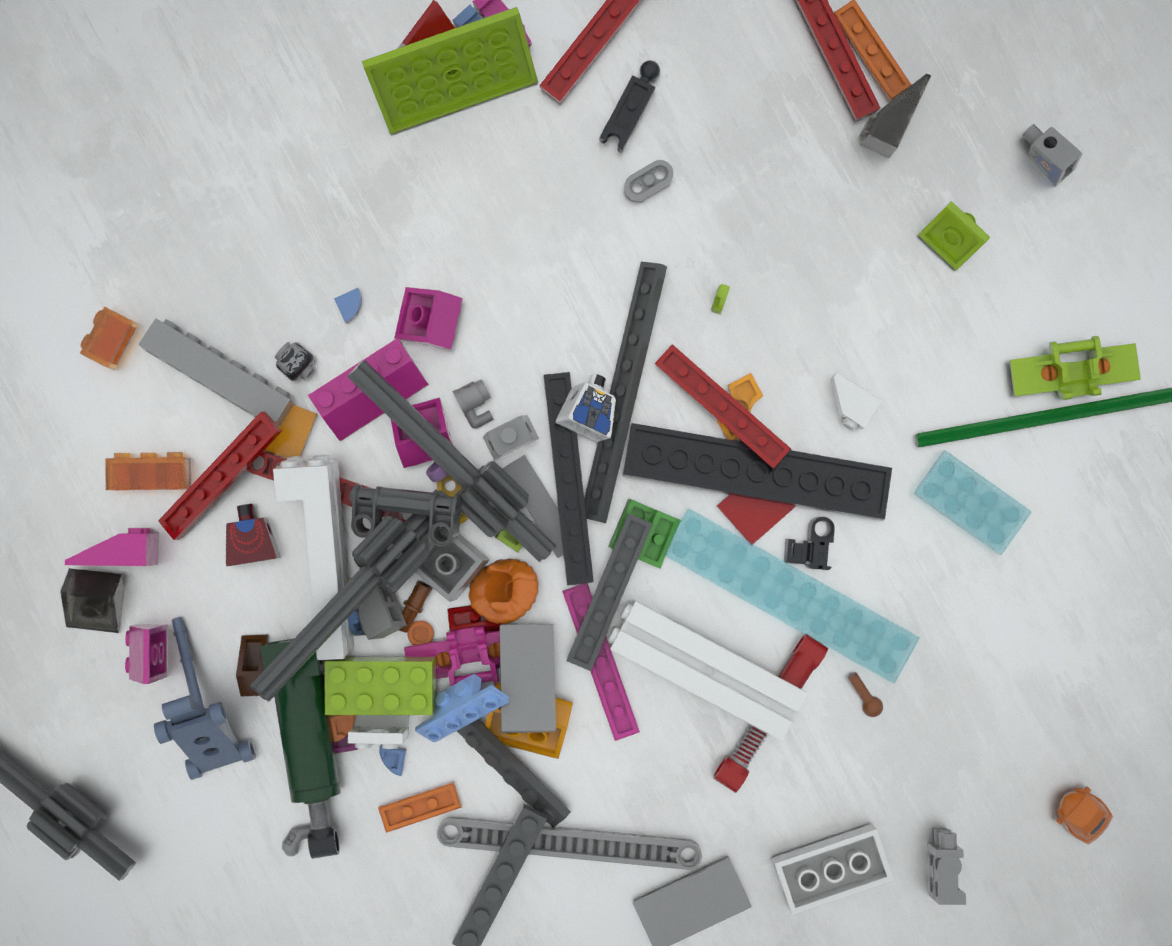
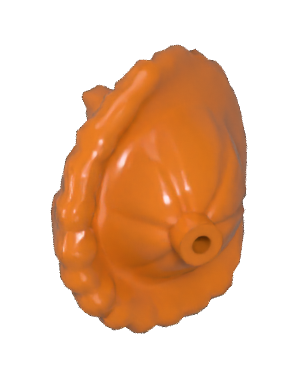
(504, 591)

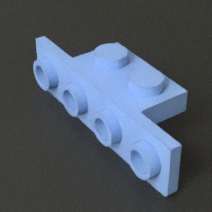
(461, 706)

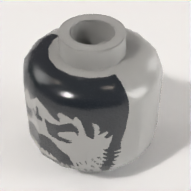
(295, 361)

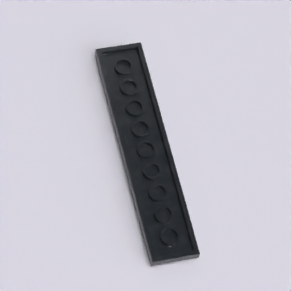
(736, 470)

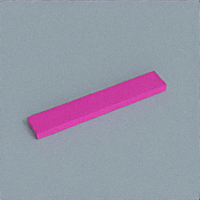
(604, 670)

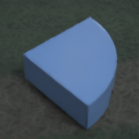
(349, 304)
(355, 624)
(393, 759)

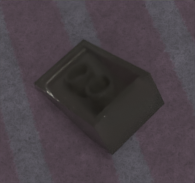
(887, 128)

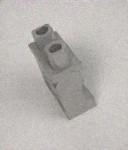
(945, 868)

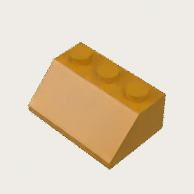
(541, 743)

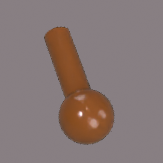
(871, 705)

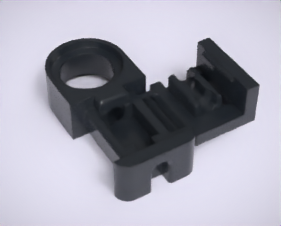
(813, 552)

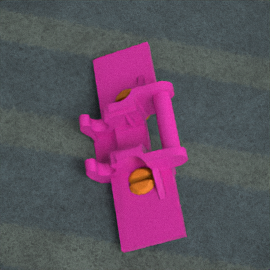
(461, 648)

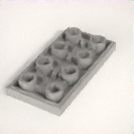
(527, 678)
(692, 904)

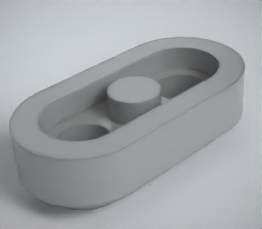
(648, 181)

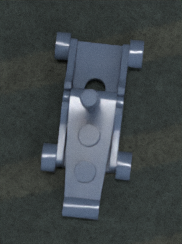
(193, 722)

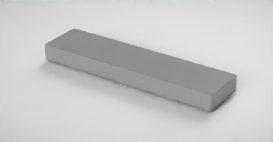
(539, 502)

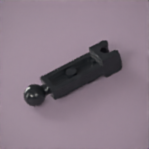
(631, 105)

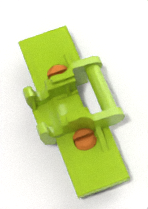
(1077, 378)

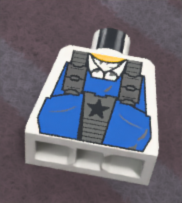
(589, 410)

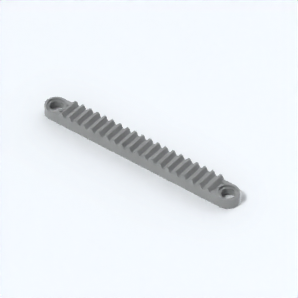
(576, 844)

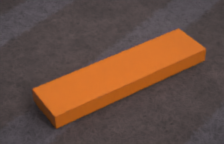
(872, 50)

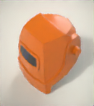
(1083, 815)

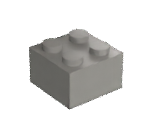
(451, 566)

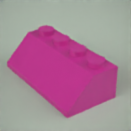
(348, 408)

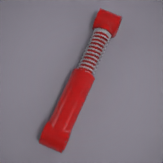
(804, 659)

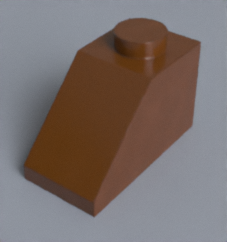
(249, 662)

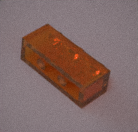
(148, 472)

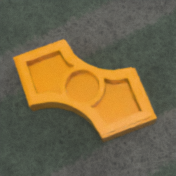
(746, 393)

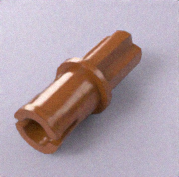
(415, 603)

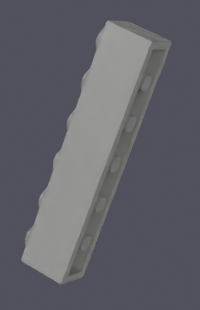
(214, 372)

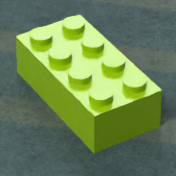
(380, 686)

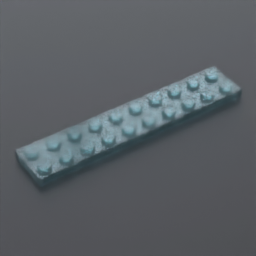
(791, 595)

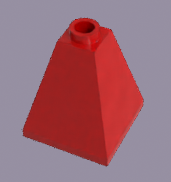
(431, 23)

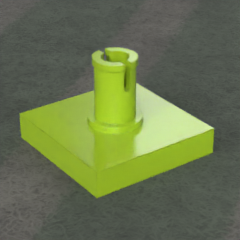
(954, 235)

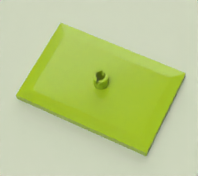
(451, 70)

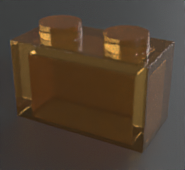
(108, 338)

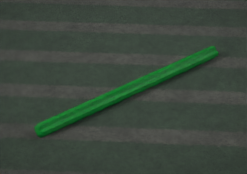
(1044, 417)

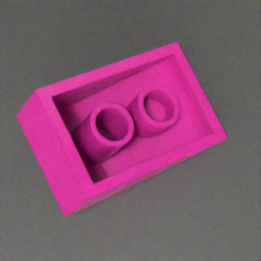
(133, 548)
(146, 653)

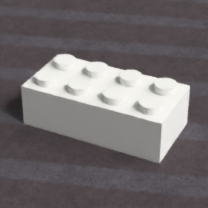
(832, 869)

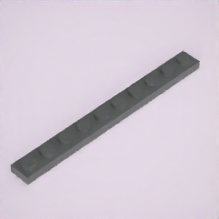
(625, 388)

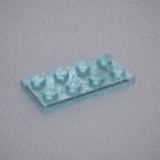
(972, 502)

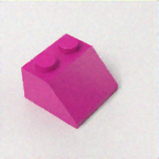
(428, 317)
(408, 450)

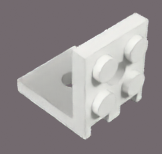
(379, 729)

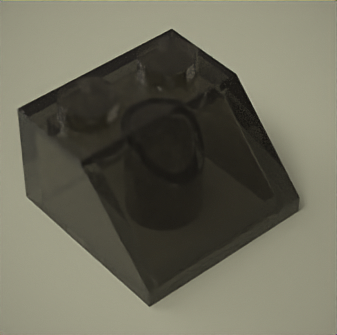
(92, 600)

